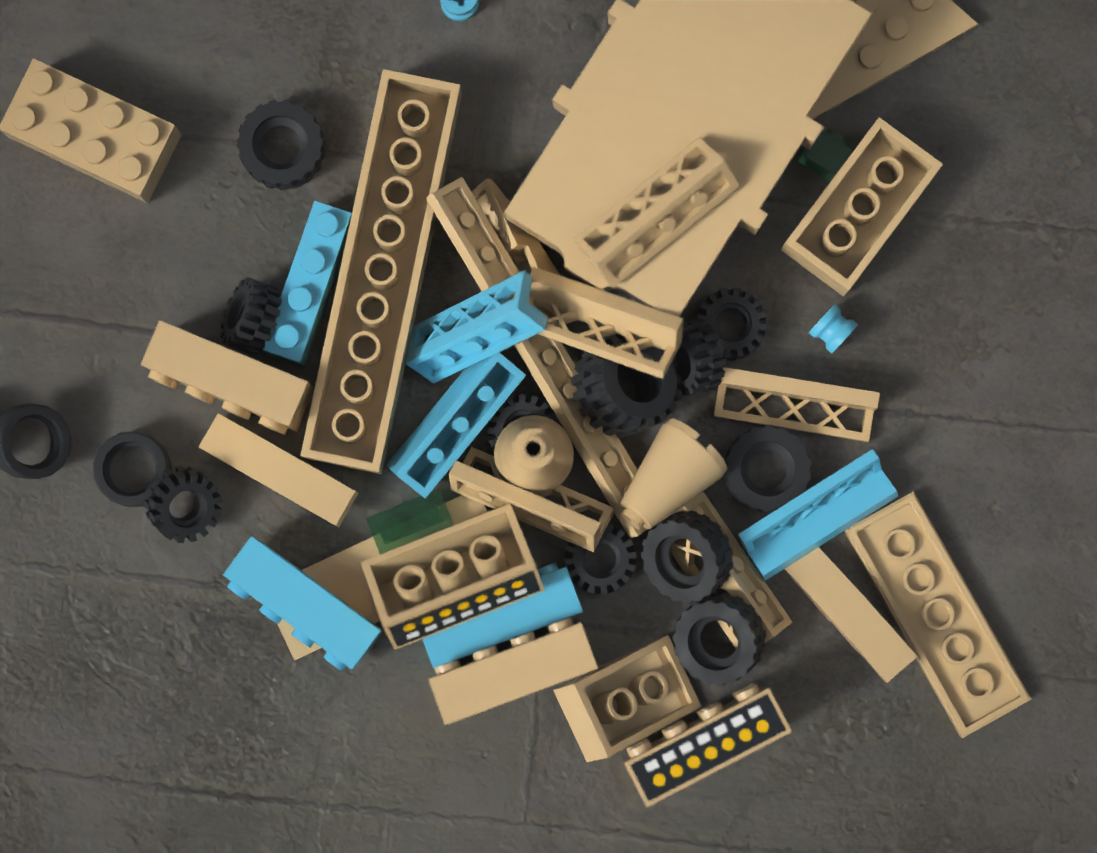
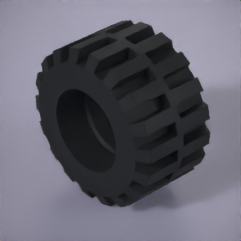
(607, 403)

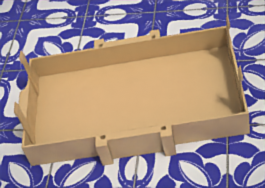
(656, 84)

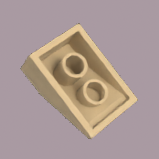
(627, 699)

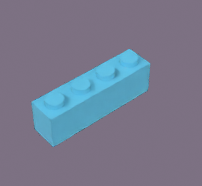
(309, 284)
(454, 422)
(302, 603)
(508, 622)

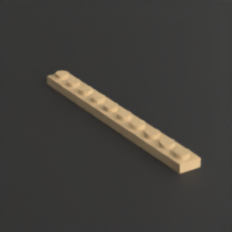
(543, 356)

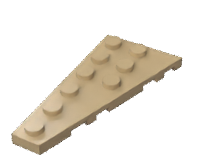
(891, 41)

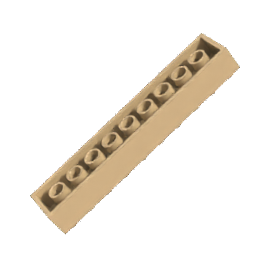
(381, 272)

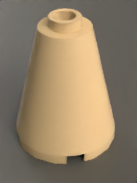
(536, 473)
(670, 475)

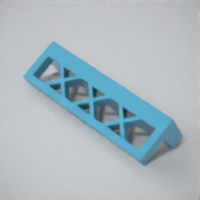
(475, 337)
(818, 515)

